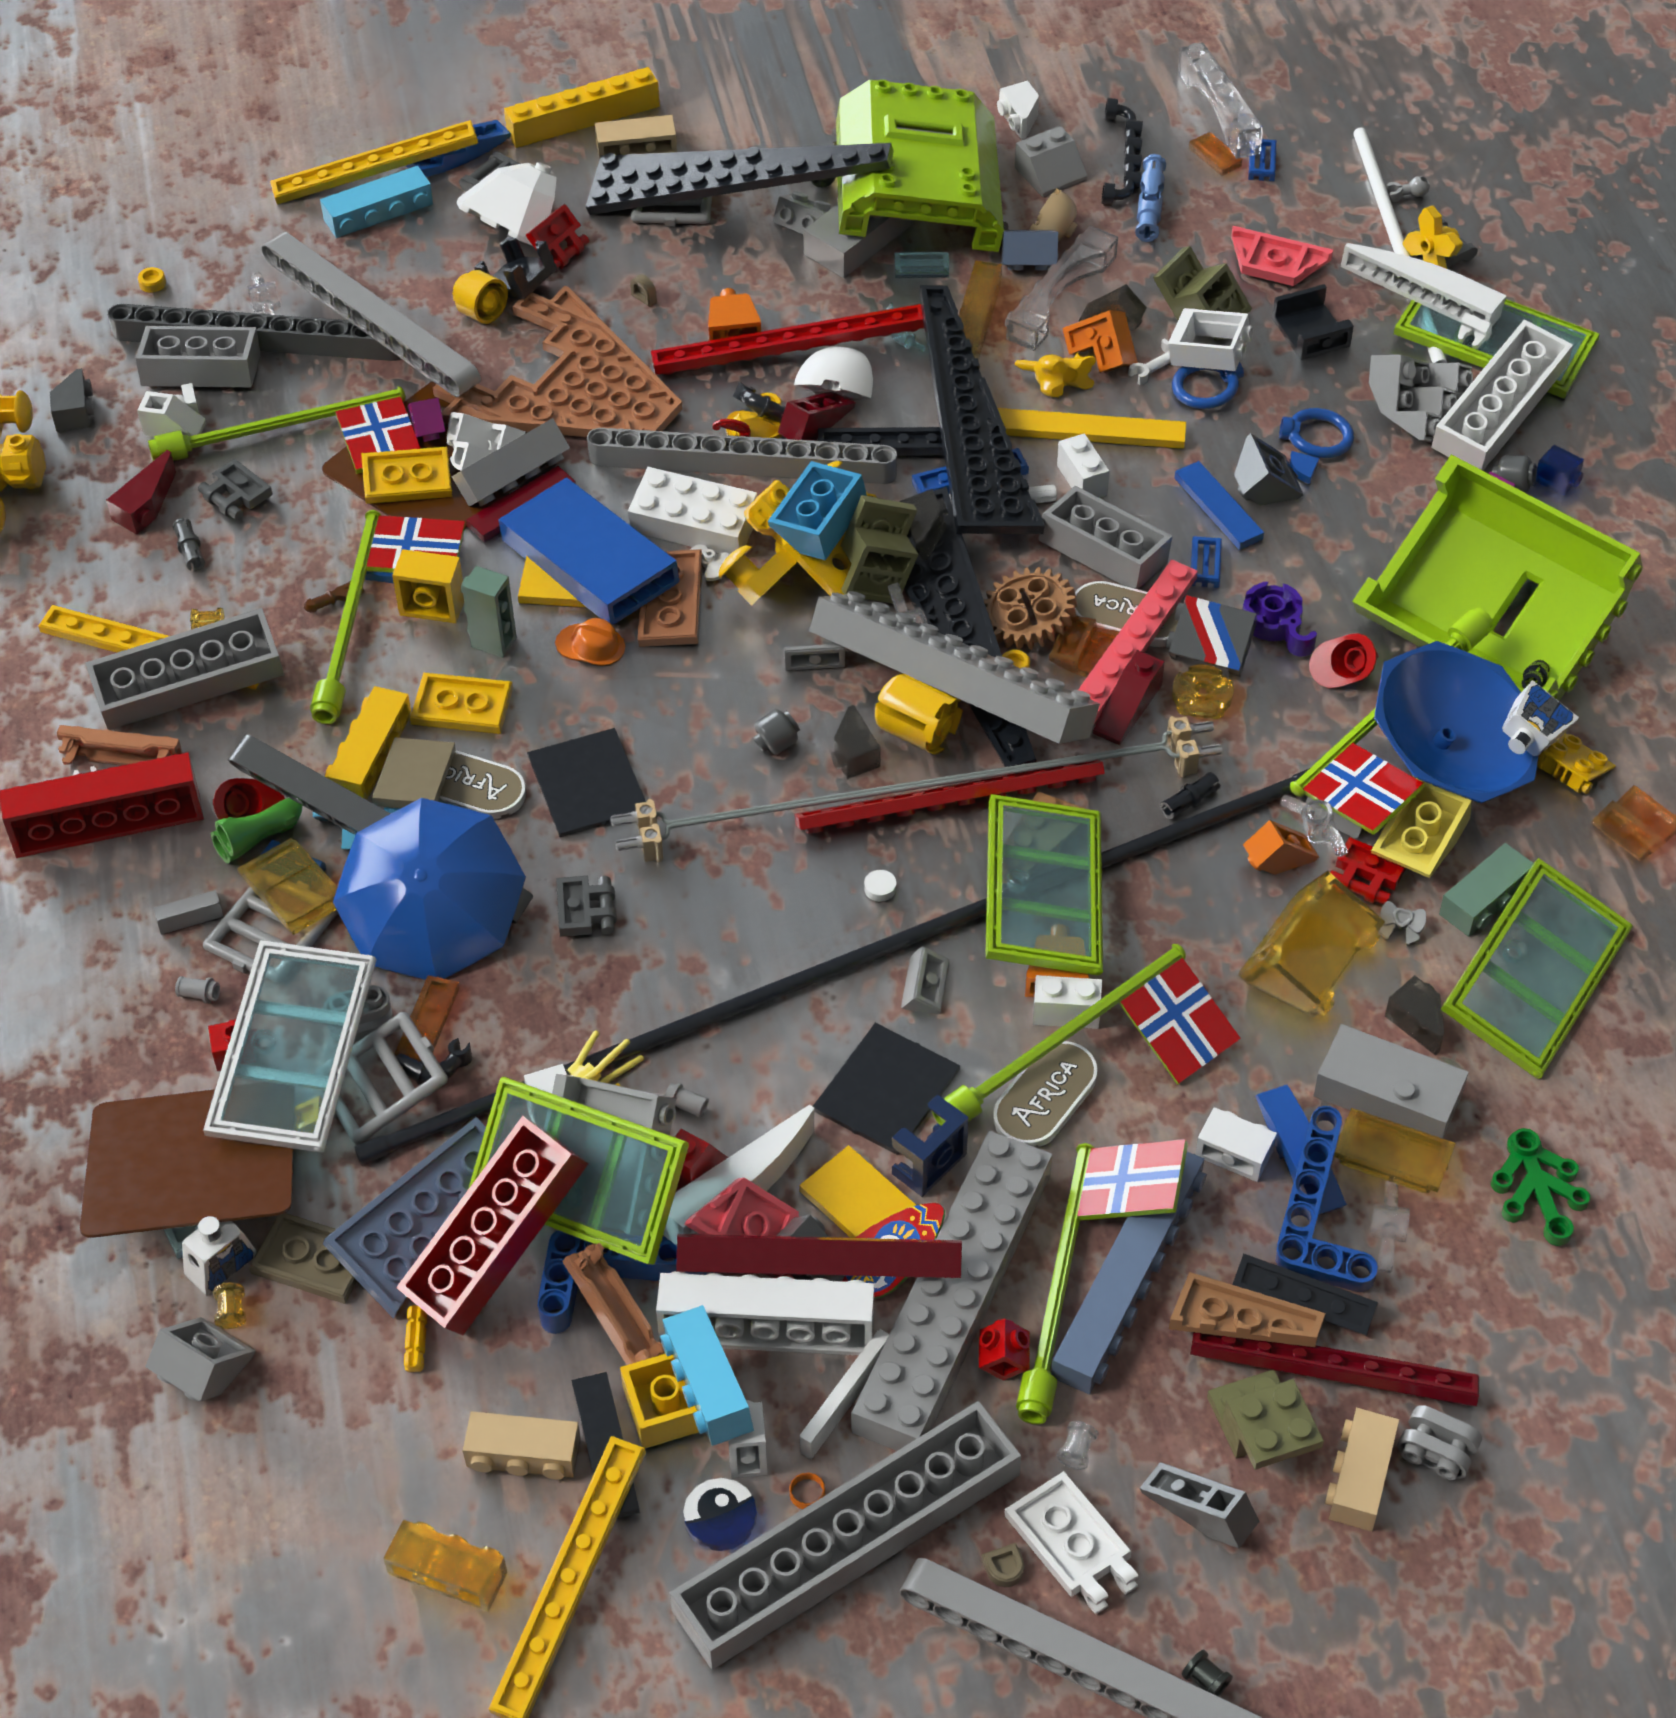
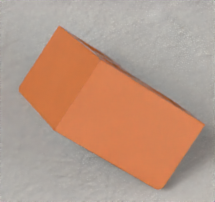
(1107, 335)

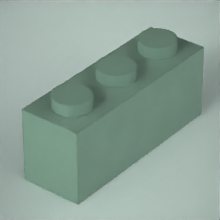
(489, 611)
(1485, 890)

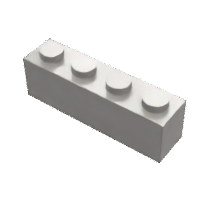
(511, 462)

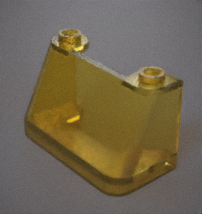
(1312, 945)

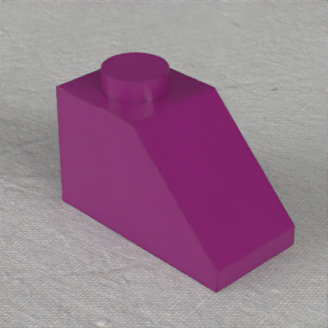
(427, 419)

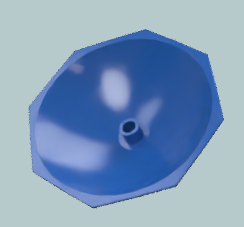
(1448, 718)
(429, 889)

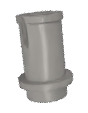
(207, 989)
(688, 1100)

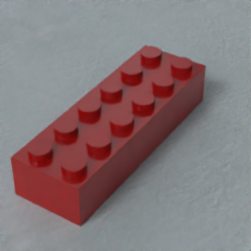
(101, 805)
(492, 1226)

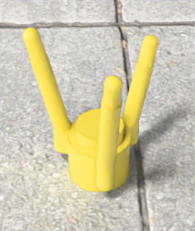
(593, 1073)

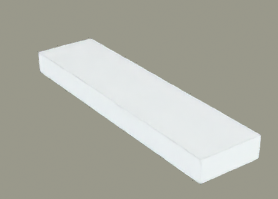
(841, 1397)

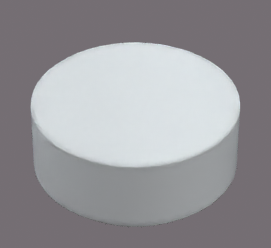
(880, 885)

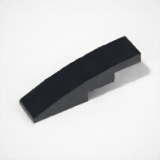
(599, 1423)

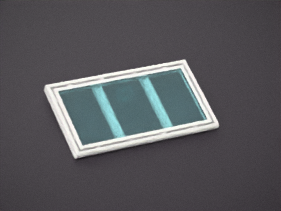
(290, 1046)

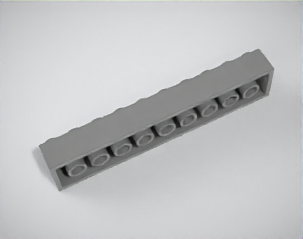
(955, 667)
(946, 1313)
(844, 1534)

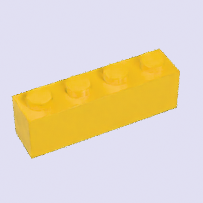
(369, 741)

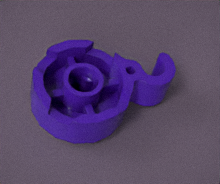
(1279, 616)

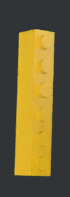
(582, 107)

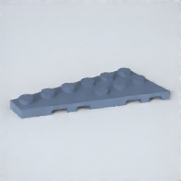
(398, 1224)

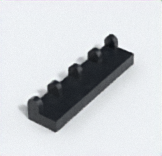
(1340, 1306)

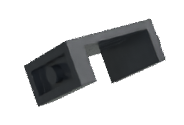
(1310, 324)

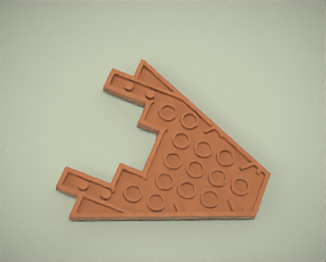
(589, 387)

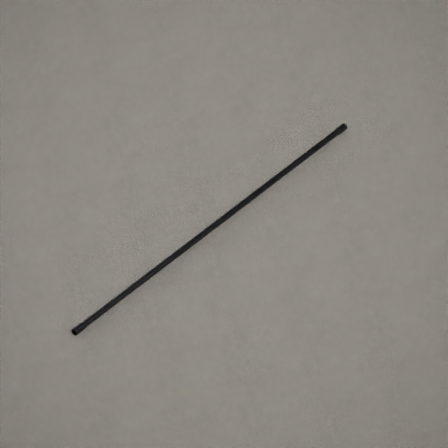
(386, 1144)

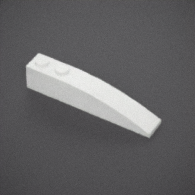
(1425, 283)
(758, 1162)

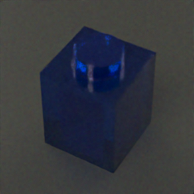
(1559, 470)

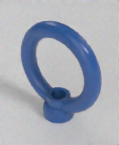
(1231, 377)
(1291, 427)

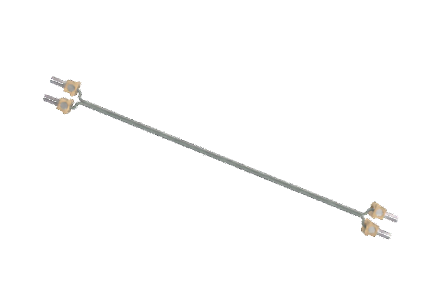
(1178, 738)

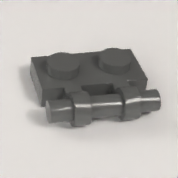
(242, 485)
(574, 905)

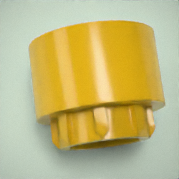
(480, 296)

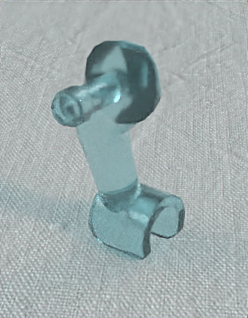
(905, 338)

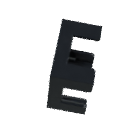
(520, 272)

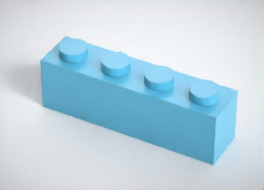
(376, 201)
(707, 1376)

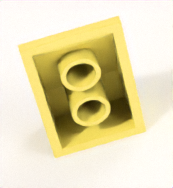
(1424, 830)

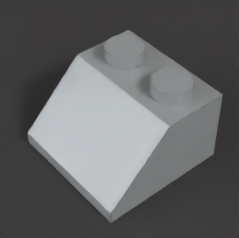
(1050, 161)
(198, 1358)

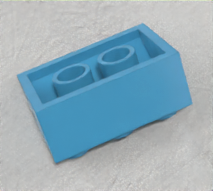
(818, 509)

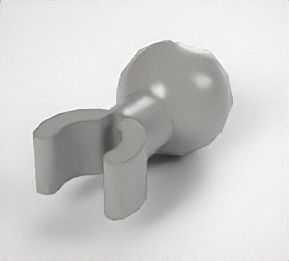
(1417, 187)

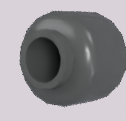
(1517, 470)
(776, 732)

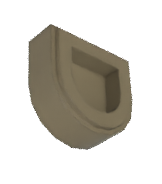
(643, 290)
(1004, 1565)

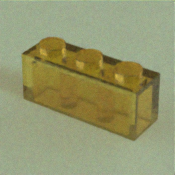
(446, 1564)

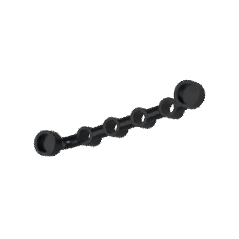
(1132, 147)

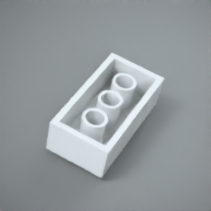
(691, 511)

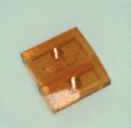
(1081, 646)
(1636, 823)

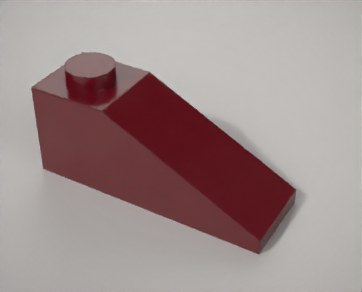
(807, 414)
(142, 497)
(1130, 697)

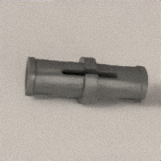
(188, 544)

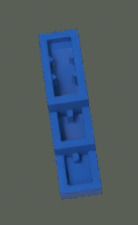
(489, 136)
(1288, 1120)

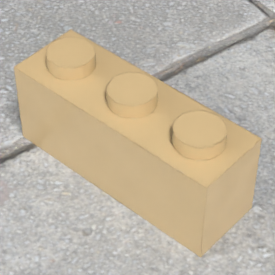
(636, 136)
(521, 1445)
(1361, 1469)

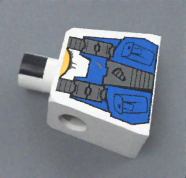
(1536, 721)
(215, 1253)

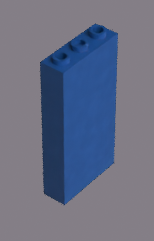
(589, 551)

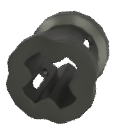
(1206, 1674)

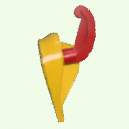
(748, 425)

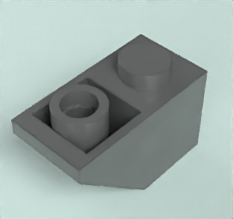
(71, 403)

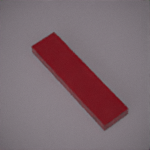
(486, 523)

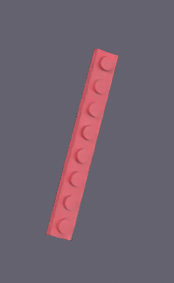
(1139, 630)

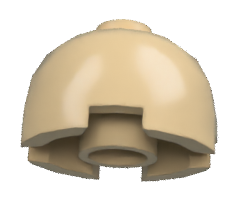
(1057, 215)

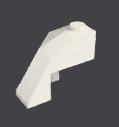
(513, 198)

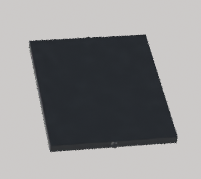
(586, 781)
(885, 1086)

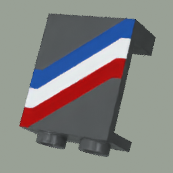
(1212, 634)

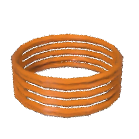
(805, 1476)

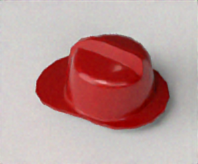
(1343, 660)
(243, 798)

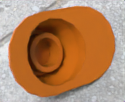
(591, 642)

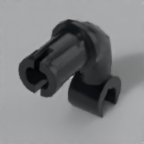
(761, 405)
(457, 1058)

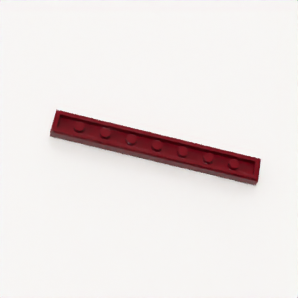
(819, 1255)
(1343, 1367)

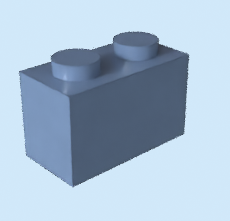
(1029, 248)

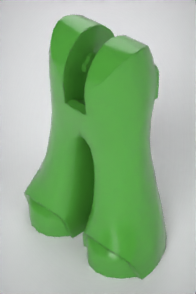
(238, 835)

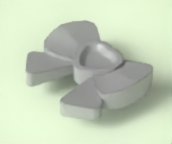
(1402, 918)

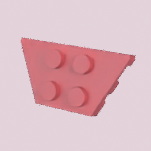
(1277, 257)
(743, 1210)

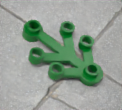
(1540, 1183)

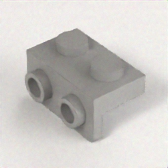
(797, 211)

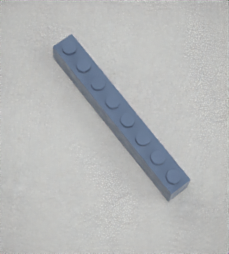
(1119, 1286)

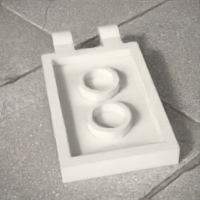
(1072, 1540)

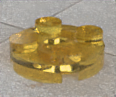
(1198, 705)

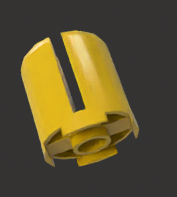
(917, 713)

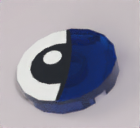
(720, 1514)

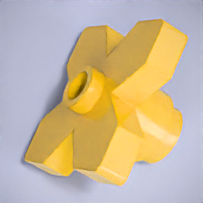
(1433, 239)

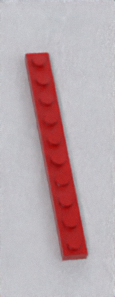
(787, 339)
(935, 798)

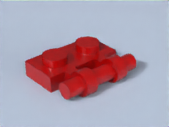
(556, 228)
(1363, 863)

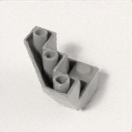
(1416, 391)

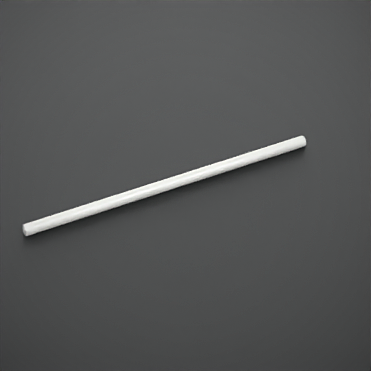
(1386, 210)

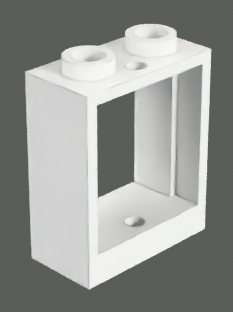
(1210, 324)

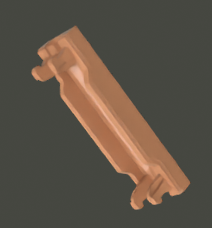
(113, 746)
(613, 1305)

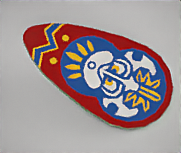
(915, 1222)

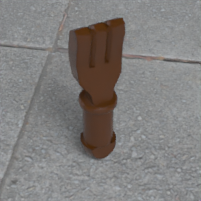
(328, 598)

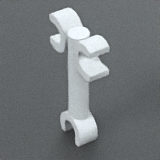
(1148, 368)

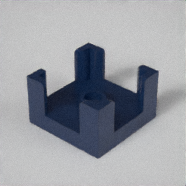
(937, 1154)

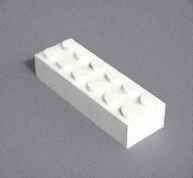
(1502, 395)
(774, 1311)

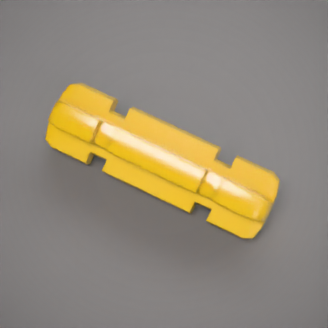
(415, 1339)

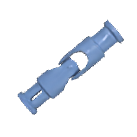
(1150, 198)

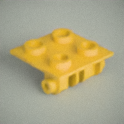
(1579, 760)

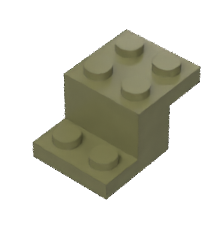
(1192, 287)
(879, 547)
(1265, 1419)

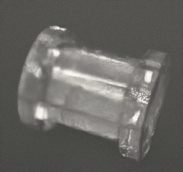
(1077, 1445)

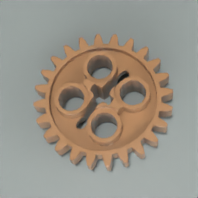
(1050, 600)

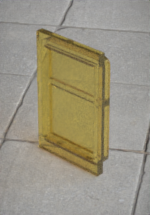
(291, 885)
(1393, 1151)

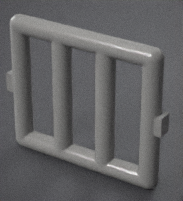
(672, 219)
(231, 922)
(411, 1095)

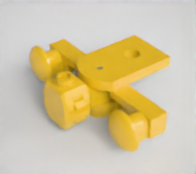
(20, 455)
(757, 582)

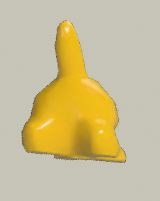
(1056, 372)

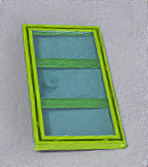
(1440, 331)
(1044, 885)
(1537, 968)
(629, 1176)

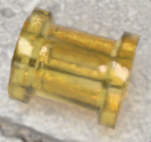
(203, 618)
(229, 1305)

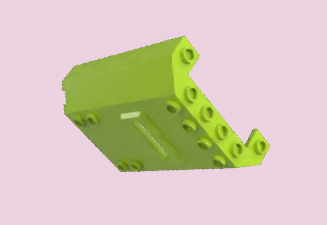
(930, 173)
(1478, 551)

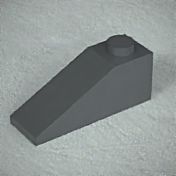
(1203, 1503)

